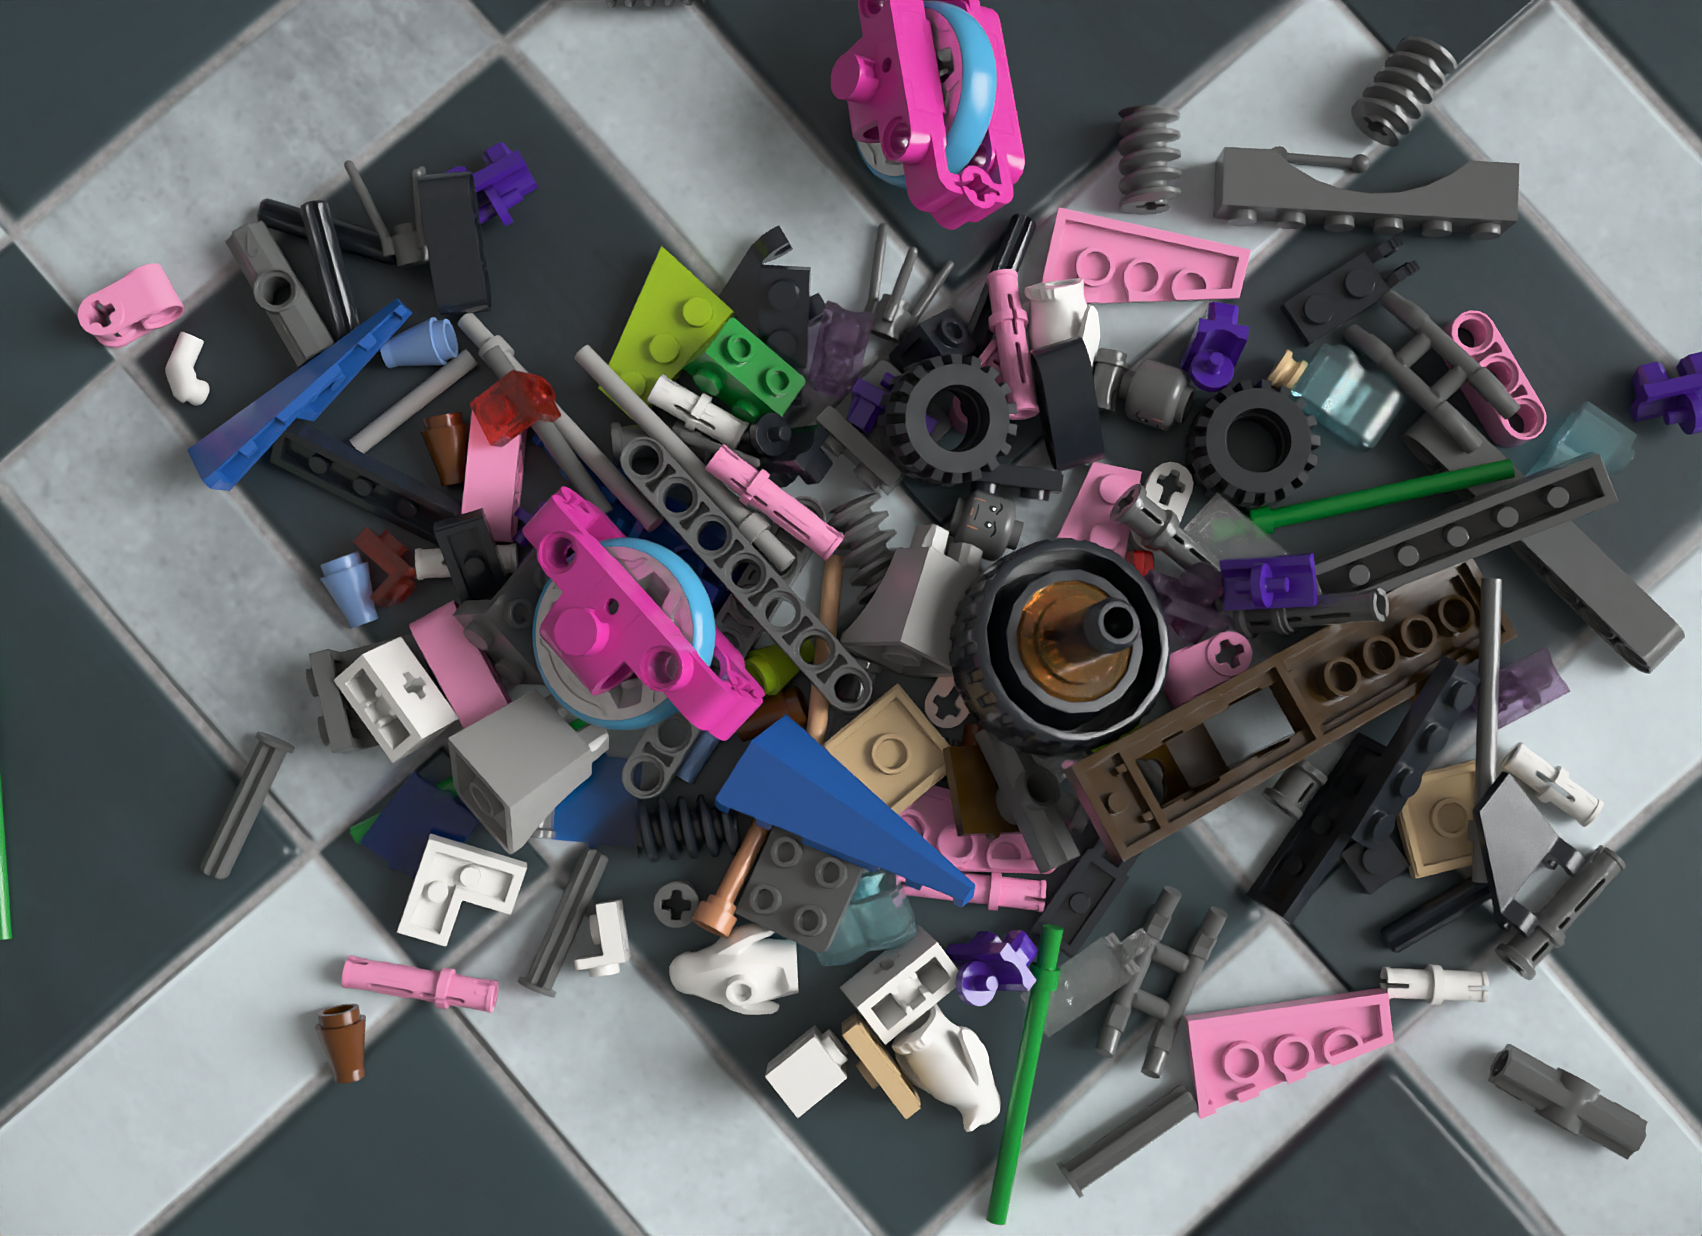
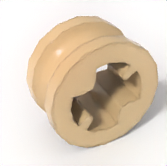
(1286, 371)

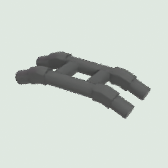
(1432, 399)
(1170, 1011)

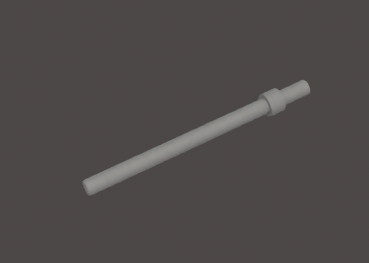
(574, 436)
(749, 524)

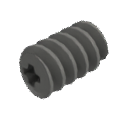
(1401, 89)
(1147, 158)
(865, 542)

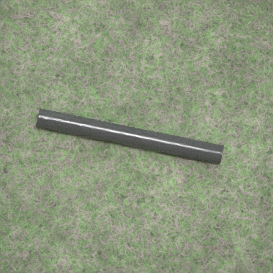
(554, 441)

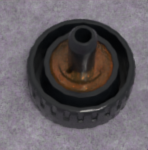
(1059, 647)

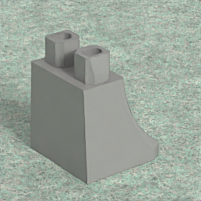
(915, 606)
(522, 765)

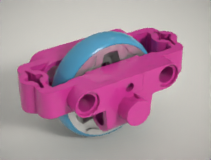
(932, 100)
(629, 628)

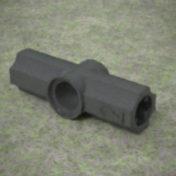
(266, 273)
(1029, 800)
(1568, 1101)

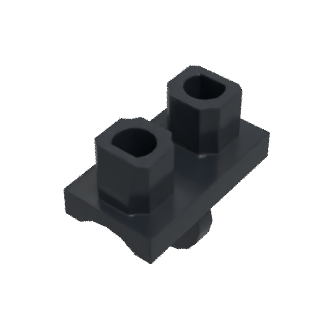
(789, 451)

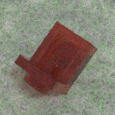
(514, 406)
(388, 554)

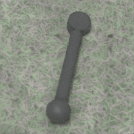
(1359, 163)

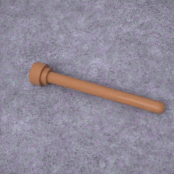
(718, 910)

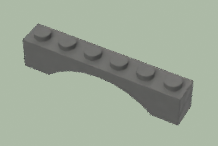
(1266, 187)

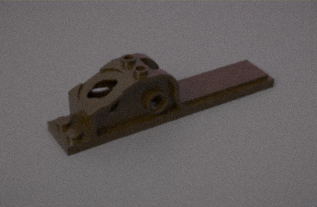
(1322, 686)

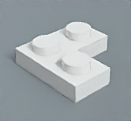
(453, 874)

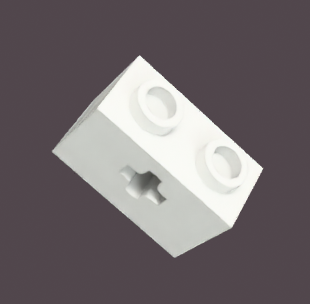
(396, 699)
(901, 985)
(808, 1069)

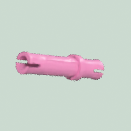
(1009, 325)
(774, 502)
(994, 891)
(433, 986)

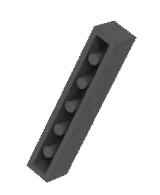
(1469, 528)

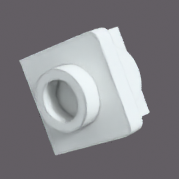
(610, 930)

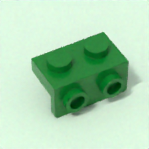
(744, 373)

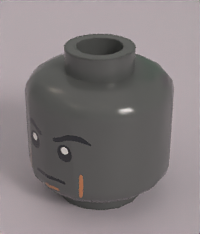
(1157, 394)
(986, 524)

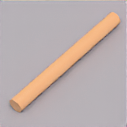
(828, 616)

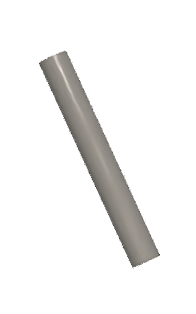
(413, 401)

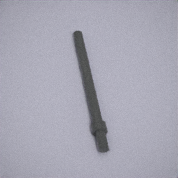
(1486, 707)

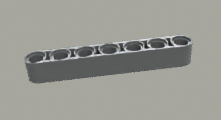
(738, 551)
(1564, 560)
(731, 623)

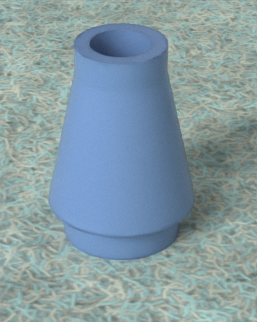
(422, 345)
(351, 588)

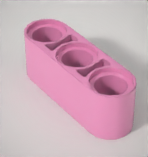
(1495, 355)
(494, 480)
(459, 666)

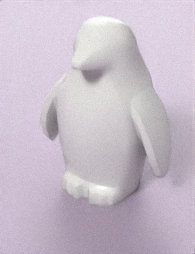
(1060, 313)
(740, 971)
(949, 1066)

